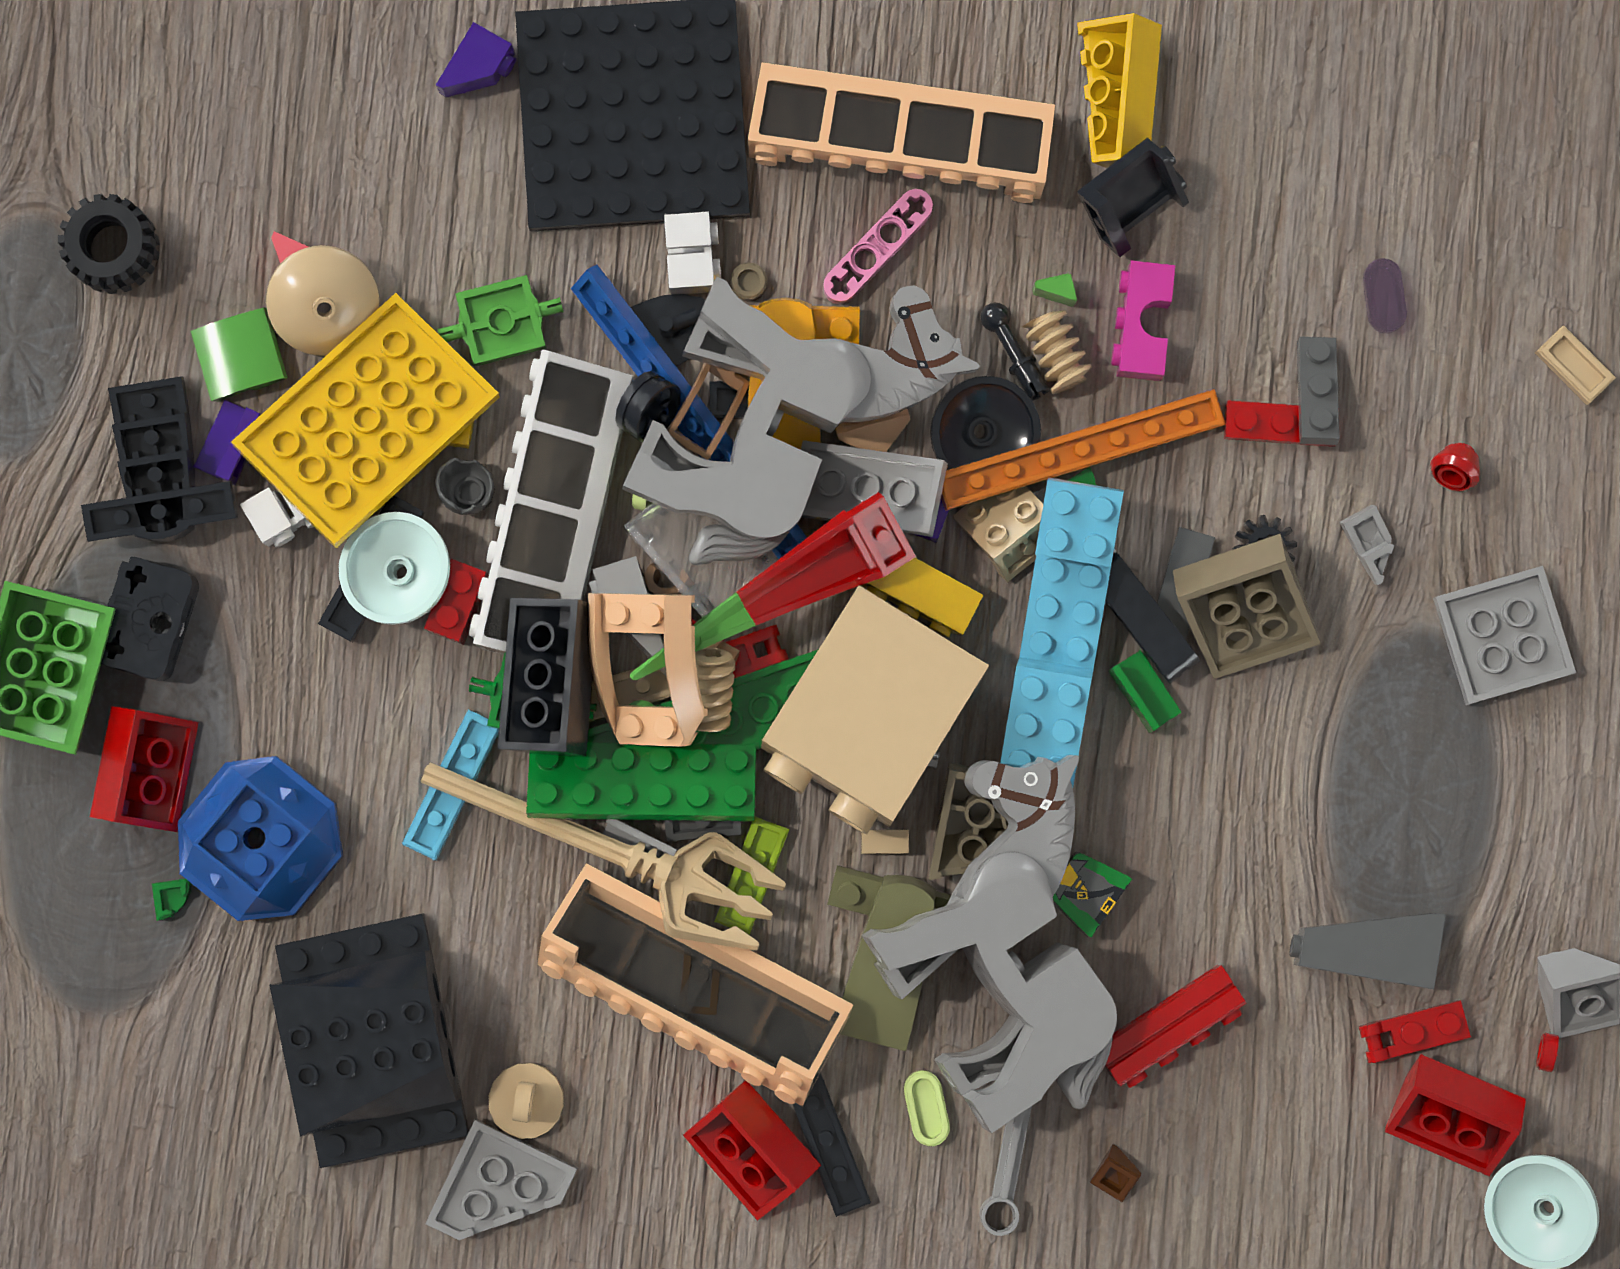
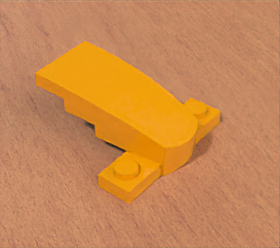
(806, 323)

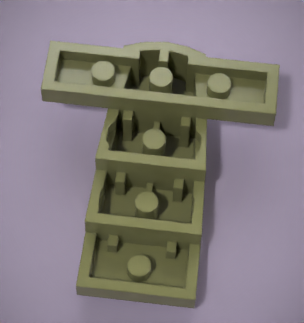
(889, 902)

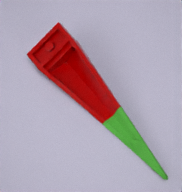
(835, 558)

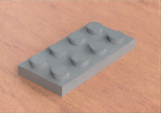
(854, 474)

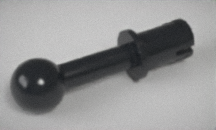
(996, 318)

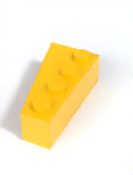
(928, 594)

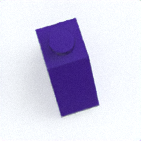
(477, 63)

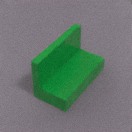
(1144, 691)

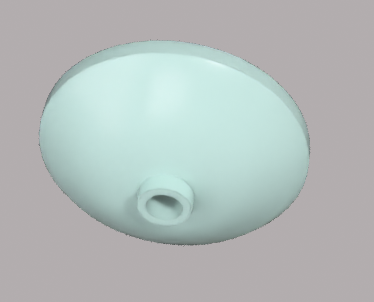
(372, 561)
(1525, 1228)

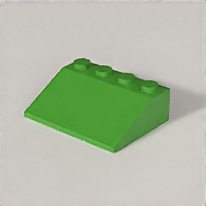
(48, 664)

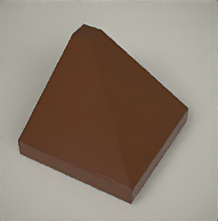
(1116, 1174)

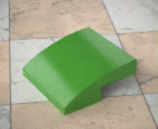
(239, 354)

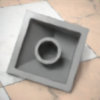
(1579, 991)

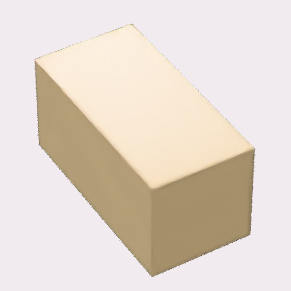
(885, 842)

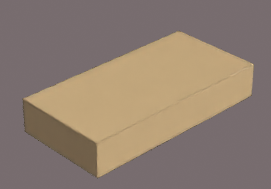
(1575, 365)

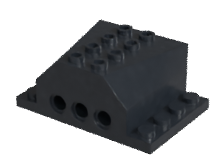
(367, 1041)

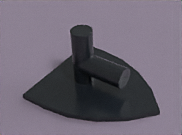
(671, 321)

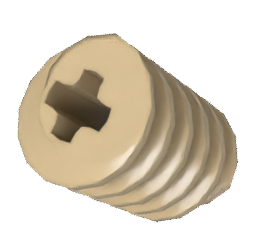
(1058, 351)
(715, 686)

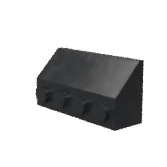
(546, 678)

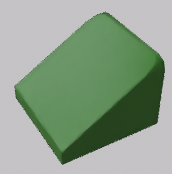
(1056, 289)

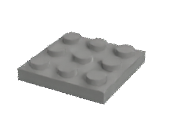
(1504, 635)

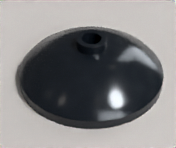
(986, 400)

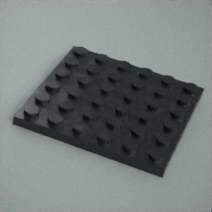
(631, 113)

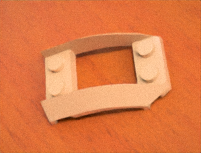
(657, 615)

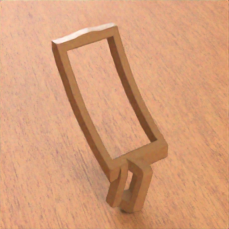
(730, 378)

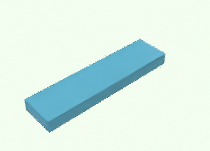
(440, 810)

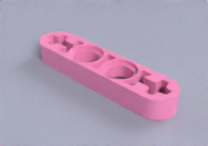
(874, 243)

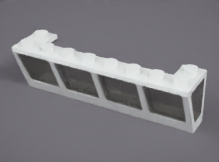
(553, 491)

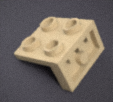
(1005, 529)

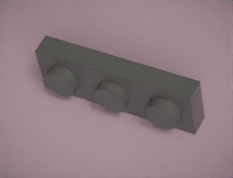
(1317, 390)

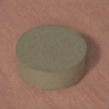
(748, 281)

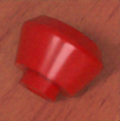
(1456, 467)

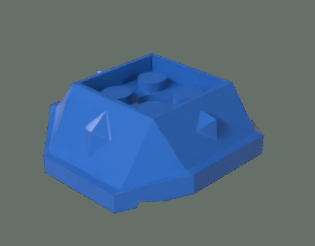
(298, 846)

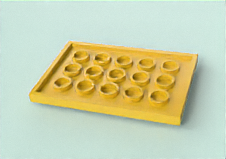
(365, 420)

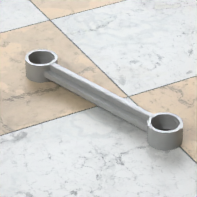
(1008, 1171)

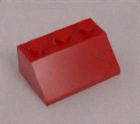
(144, 769)
(1456, 1115)
(752, 1150)

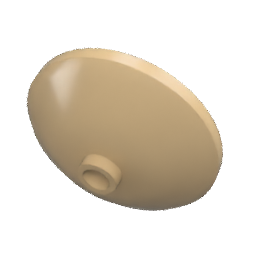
(317, 277)

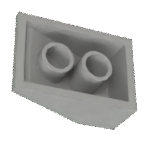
(628, 578)

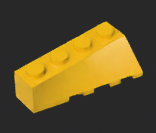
(1121, 84)

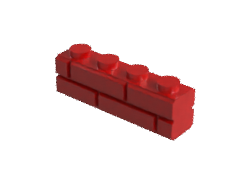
(1171, 1024)

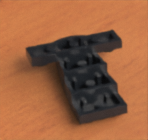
(156, 469)

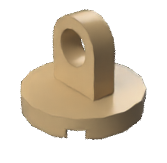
(526, 1100)

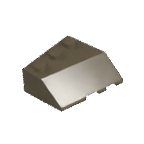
(963, 826)

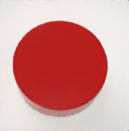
(1547, 1052)

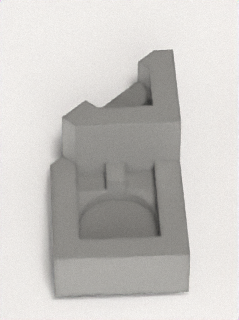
(1369, 540)

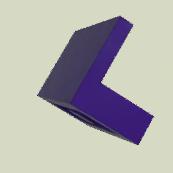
(218, 454)

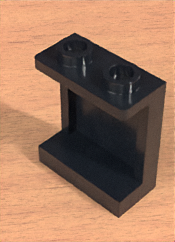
(1131, 192)

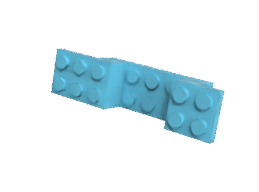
(1062, 622)

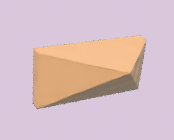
(874, 434)

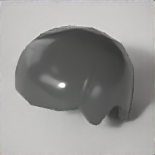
(465, 486)

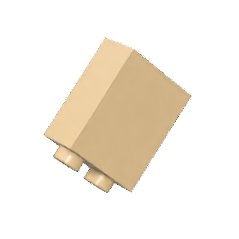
(870, 711)

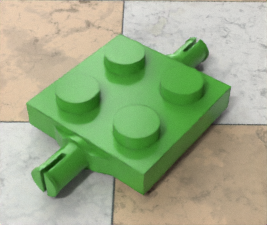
(501, 320)

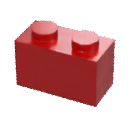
(458, 604)

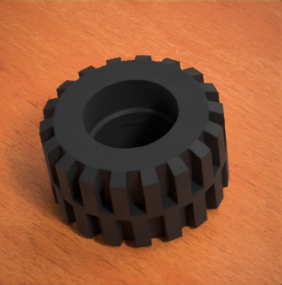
(86, 224)

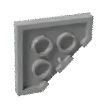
(497, 1183)

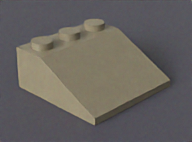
(1246, 606)

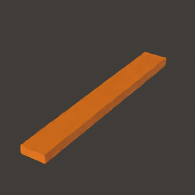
(1081, 449)

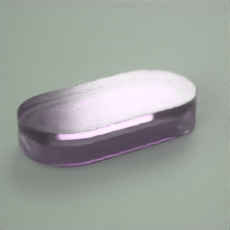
(1384, 295)

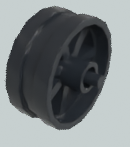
(647, 400)

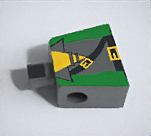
(1089, 892)

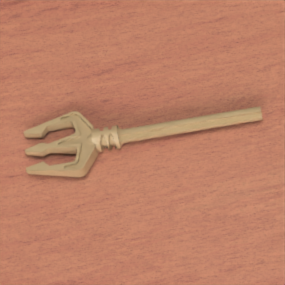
(676, 877)

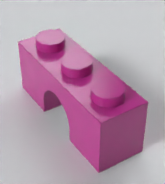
(1139, 353)

